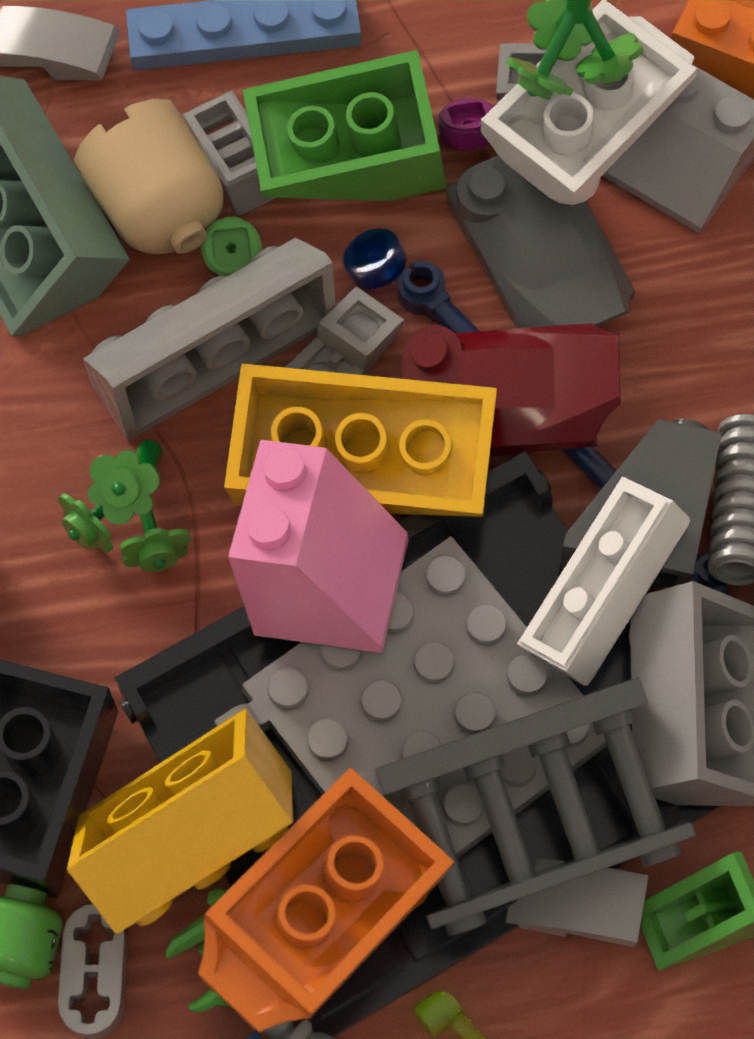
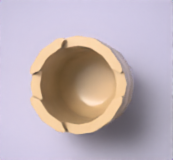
(152, 179)

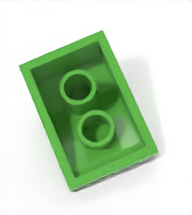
(347, 133)

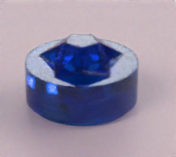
(374, 258)

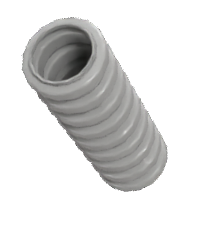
(733, 501)

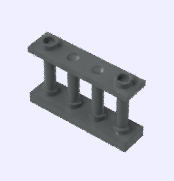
(546, 737)

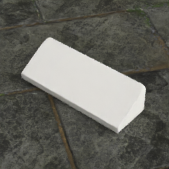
(605, 580)

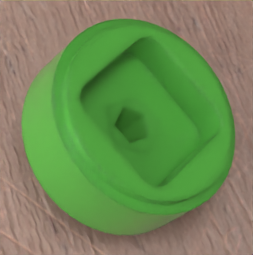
(230, 245)

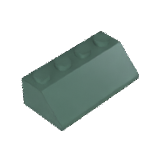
(52, 231)

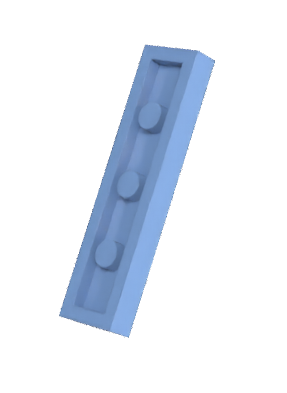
(238, 30)

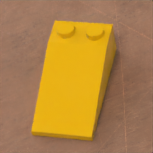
(403, 439)

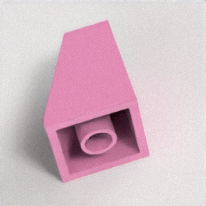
(315, 551)

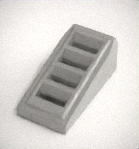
(240, 182)

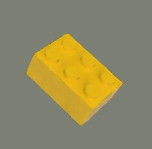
(182, 823)

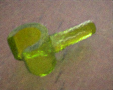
(443, 1011)

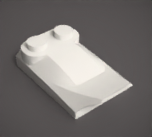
(576, 138)

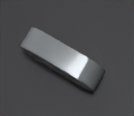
(77, 970)

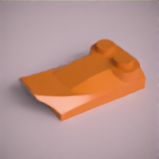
(317, 904)

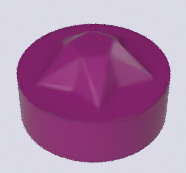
(462, 124)

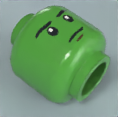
(27, 936)

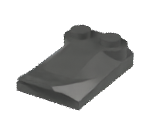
(538, 253)

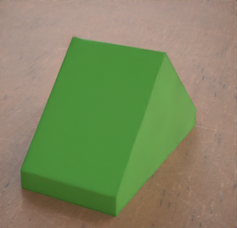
(700, 913)

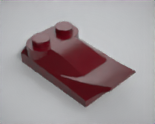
(548, 379)

